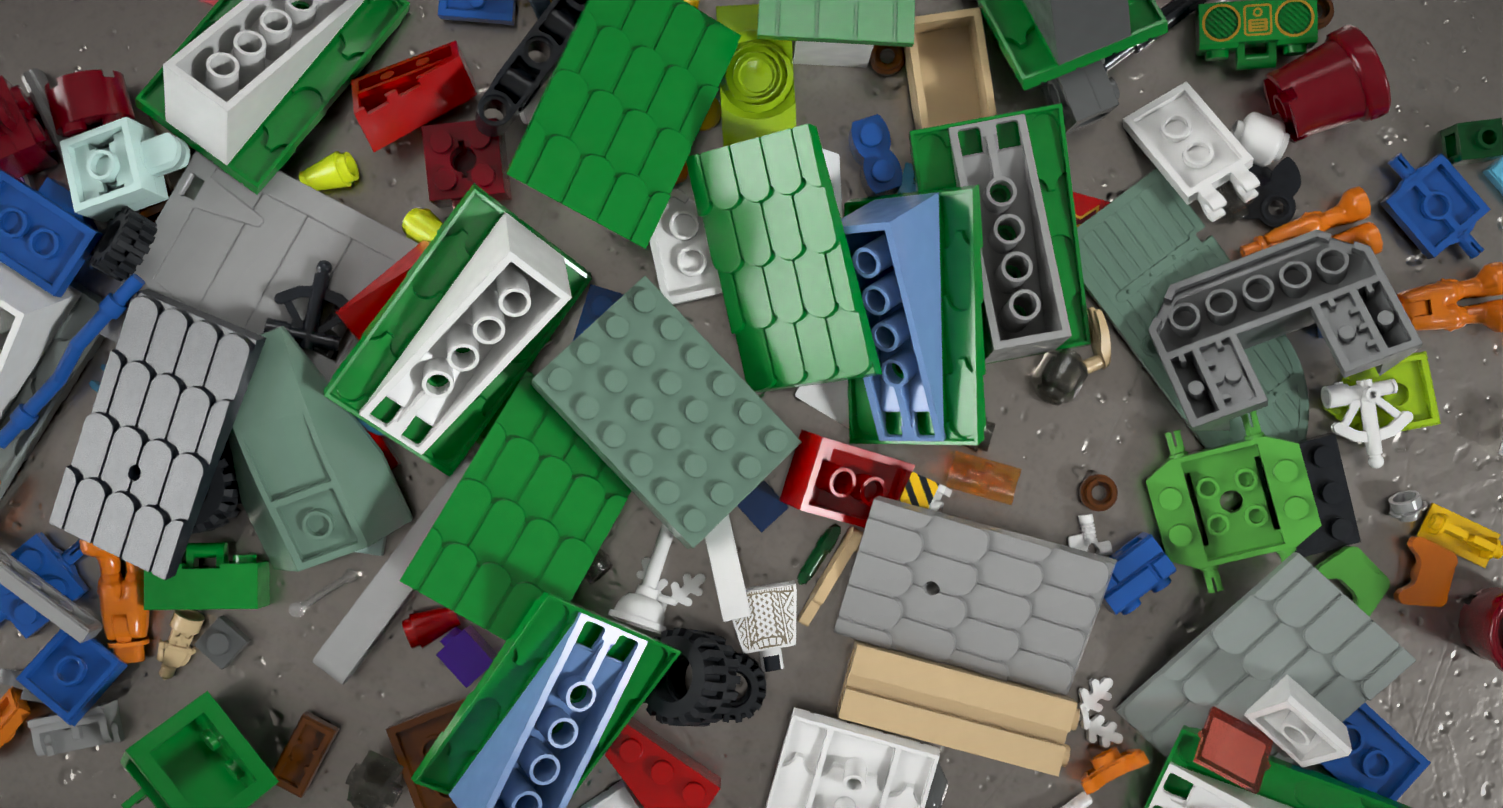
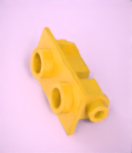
(1460, 535)

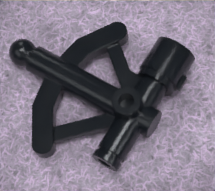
(310, 333)

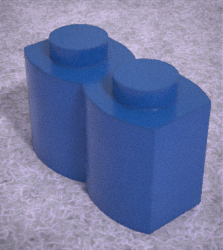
(870, 147)

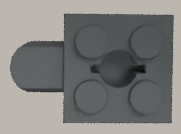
(1084, 94)

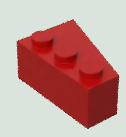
(411, 93)
(660, 771)

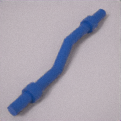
(110, 308)

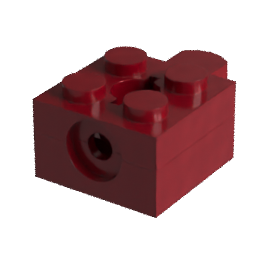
(23, 142)
(462, 156)

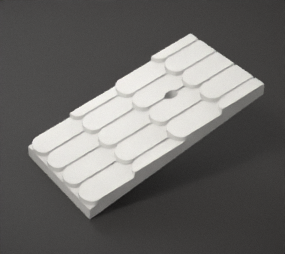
(849, 766)

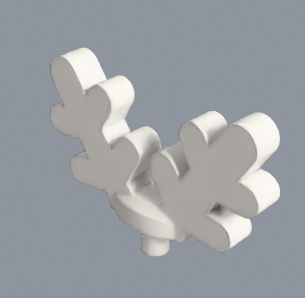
(691, 585)
(1093, 725)

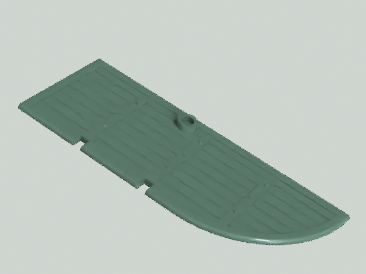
(1129, 262)

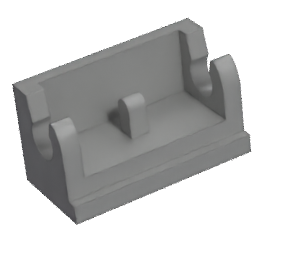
(97, 727)

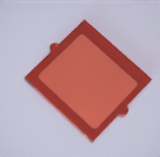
(1233, 750)

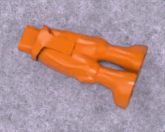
(1351, 208)
(1436, 308)
(121, 604)

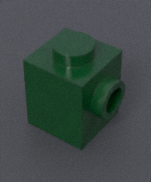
(1473, 141)

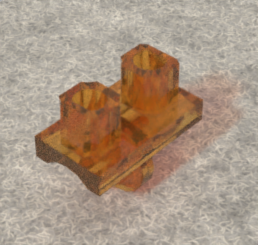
(983, 477)

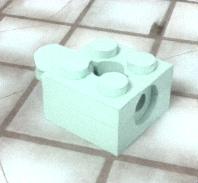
(123, 153)

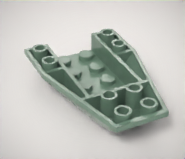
(308, 465)

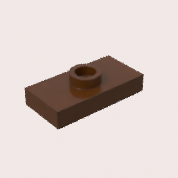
(304, 754)

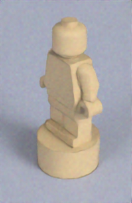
(177, 649)

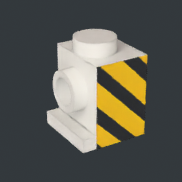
(924, 493)

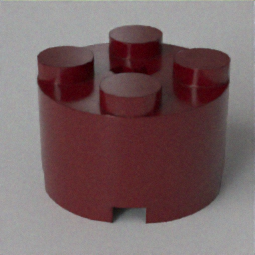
(87, 101)

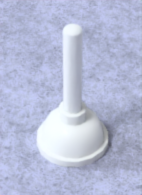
(641, 607)

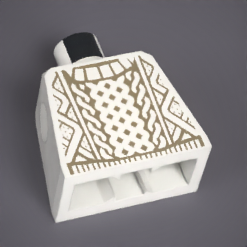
(770, 623)

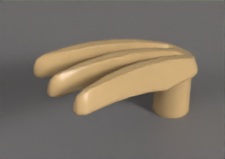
(1099, 341)

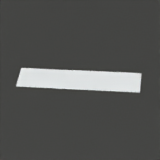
(727, 572)

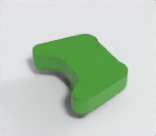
(1358, 575)

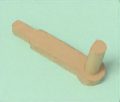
(848, 545)

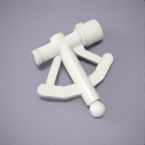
(1366, 396)

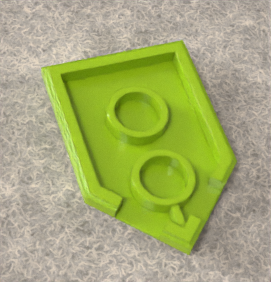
(1413, 394)

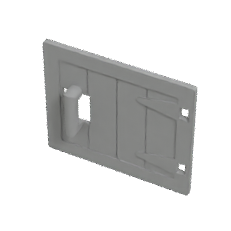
(240, 249)

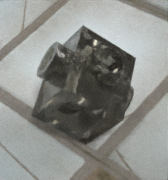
(375, 782)

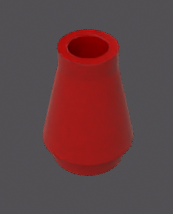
(429, 625)

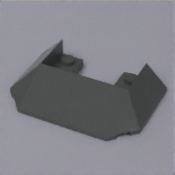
(1265, 296)

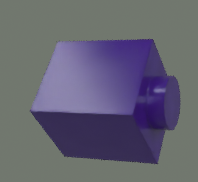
(466, 654)

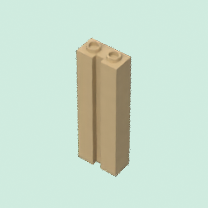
(957, 708)

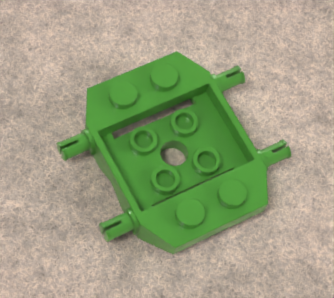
(1237, 532)

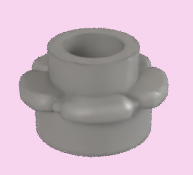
(1407, 506)

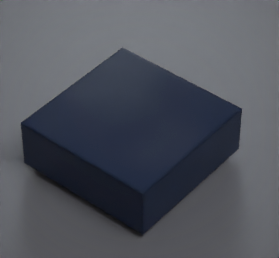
(762, 506)

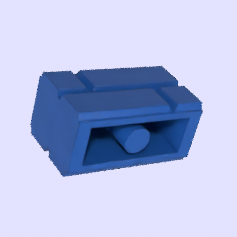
(1138, 569)

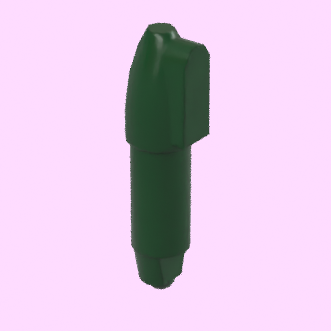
(823, 547)

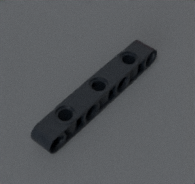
(520, 75)

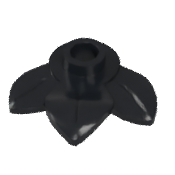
(1275, 185)

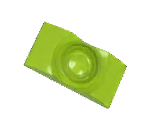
(759, 81)

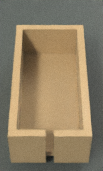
(949, 69)

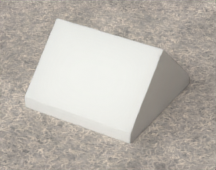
(1300, 724)

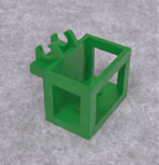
(197, 762)

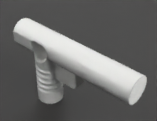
(1088, 536)

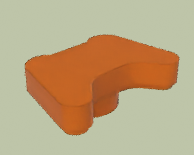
(1429, 576)
(1110, 765)

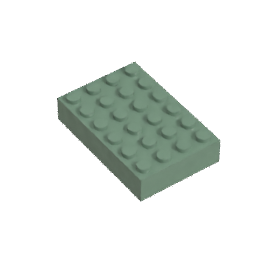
(665, 412)

